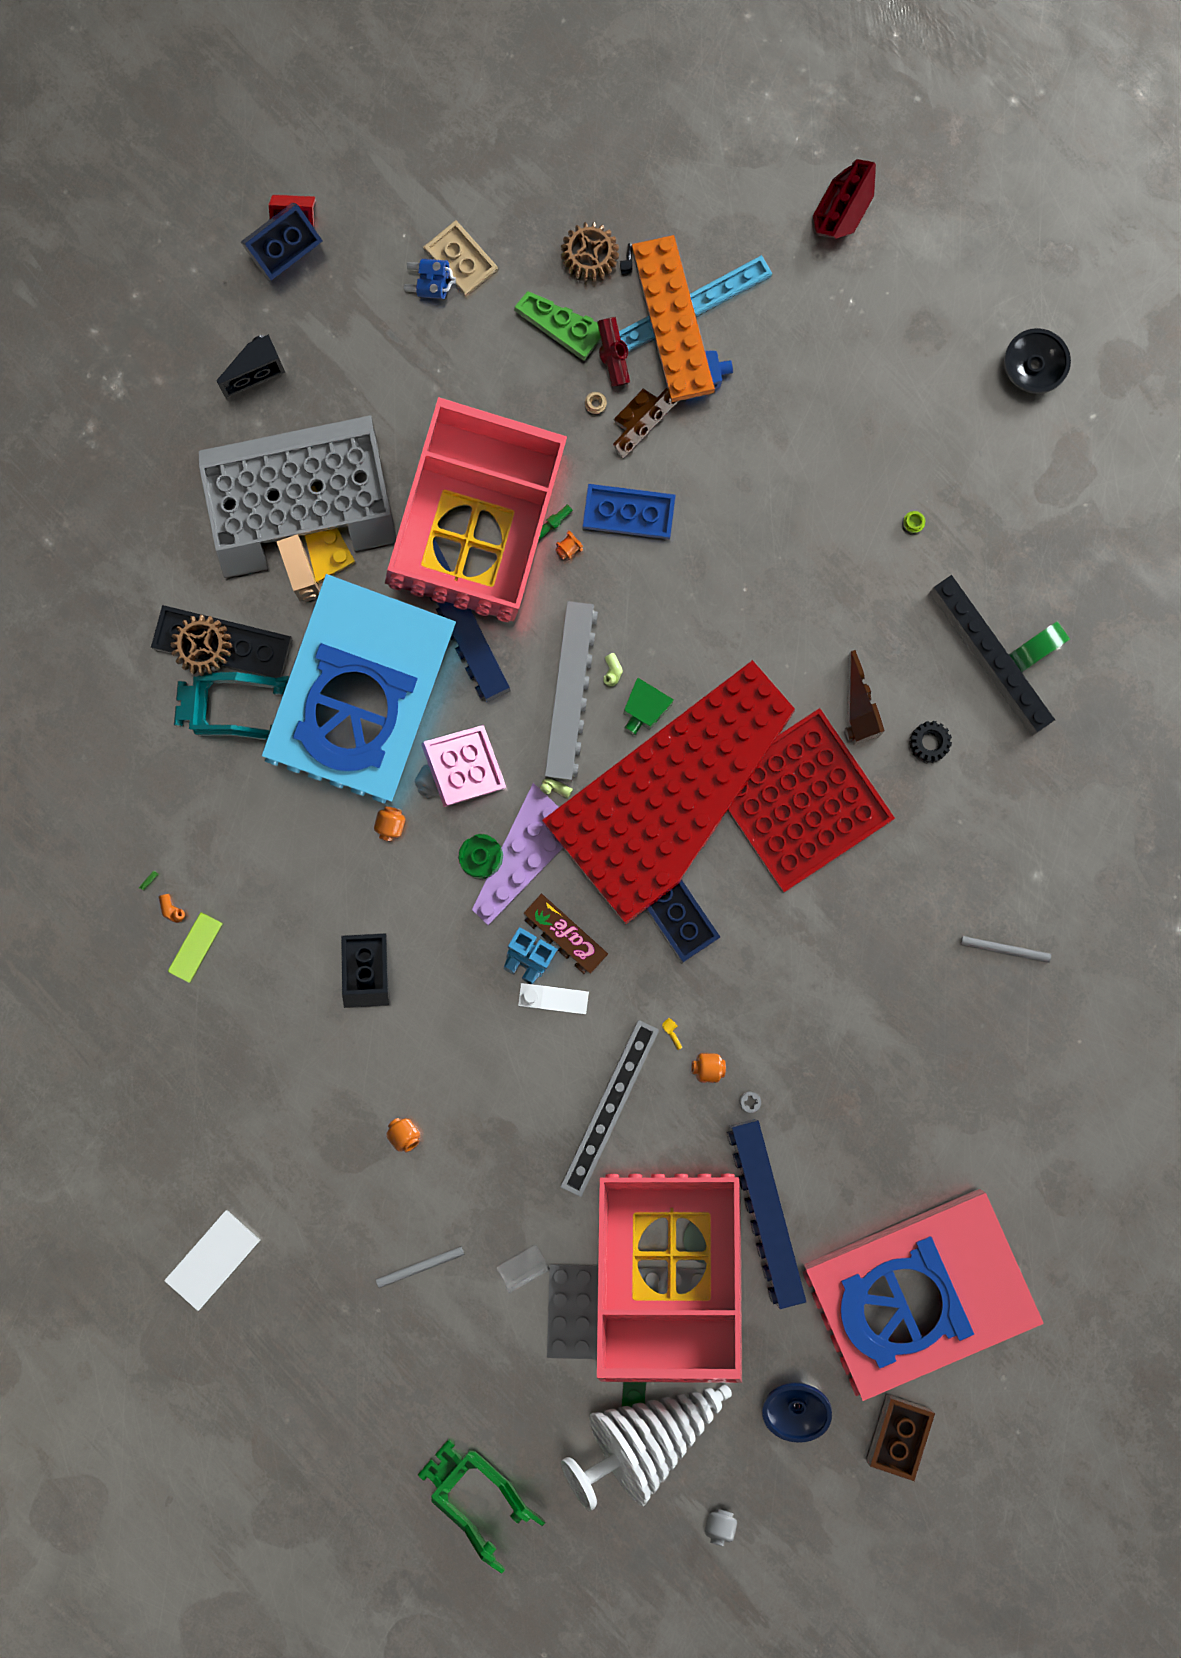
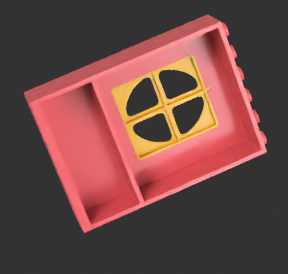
(491, 468)
(669, 1334)

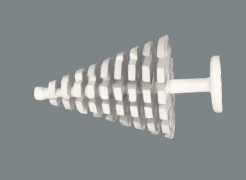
(643, 1443)

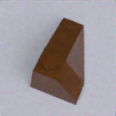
(862, 716)

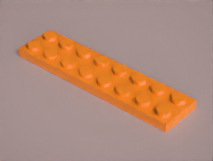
(673, 318)

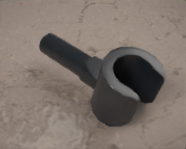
(626, 265)

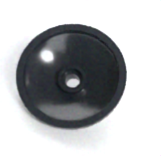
(1043, 349)

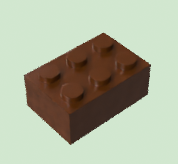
(900, 1437)

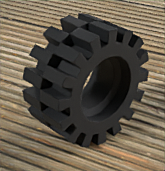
(930, 728)

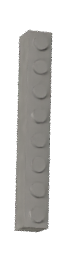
(569, 691)
(609, 1108)

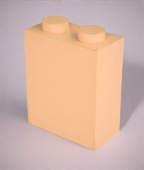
(298, 568)

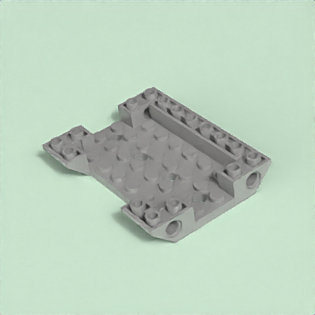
(290, 466)

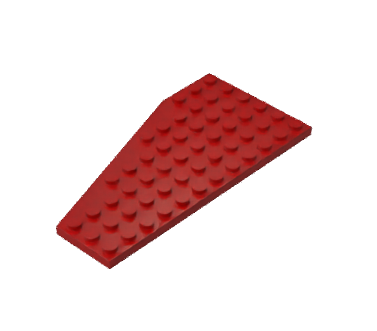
(662, 802)

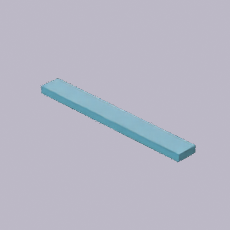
(704, 298)

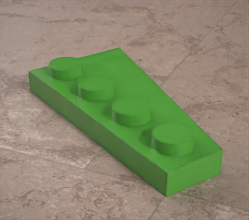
(569, 329)

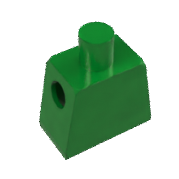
(645, 706)

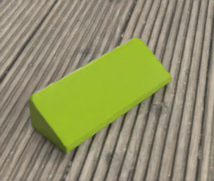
(195, 947)

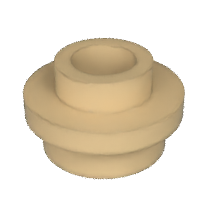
(595, 396)

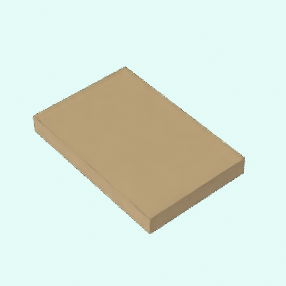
(465, 257)

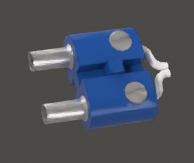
(432, 278)

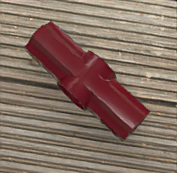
(613, 351)

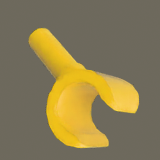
(669, 1025)

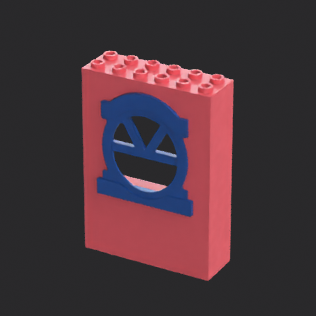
(968, 1261)

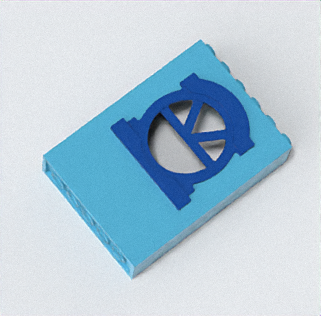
(368, 635)

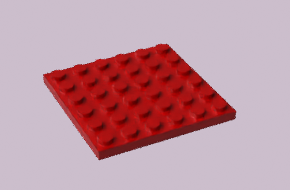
(807, 802)

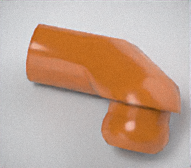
(169, 911)

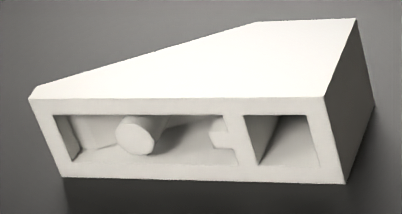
(553, 998)

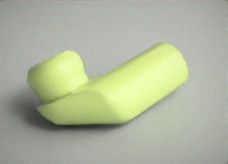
(614, 672)
(556, 786)

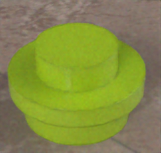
(914, 522)

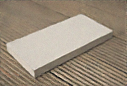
(212, 1260)

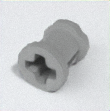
(756, 1106)

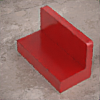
(279, 202)

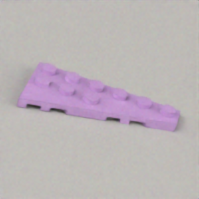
(525, 855)

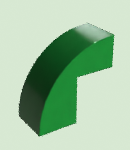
(1039, 646)

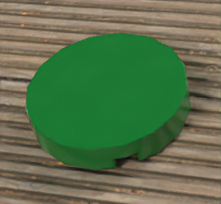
(480, 856)

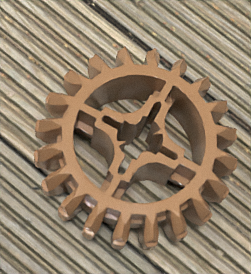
(603, 242)
(207, 637)

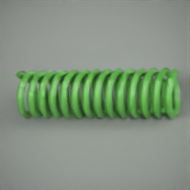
(148, 879)

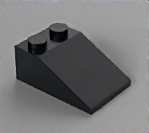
(252, 366)
(364, 970)

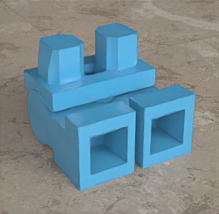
(530, 956)

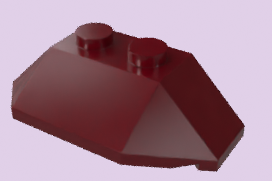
(846, 200)

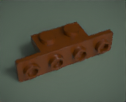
(639, 418)

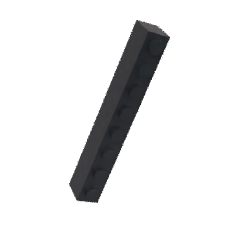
(991, 655)

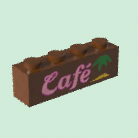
(565, 933)

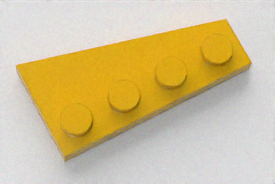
(328, 552)

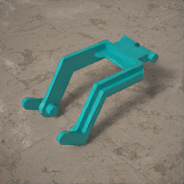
(195, 697)

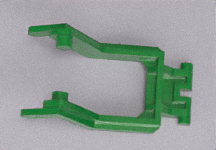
(446, 1476)

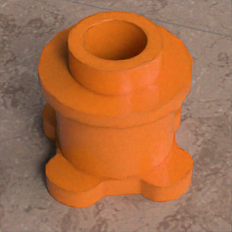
(568, 546)

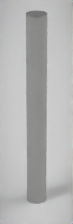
(1006, 949)
(419, 1267)

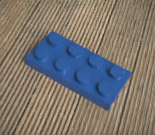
(629, 511)

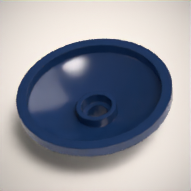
(797, 1412)

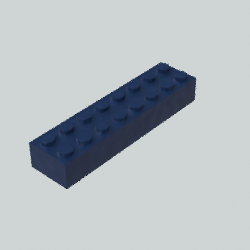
(767, 1214)

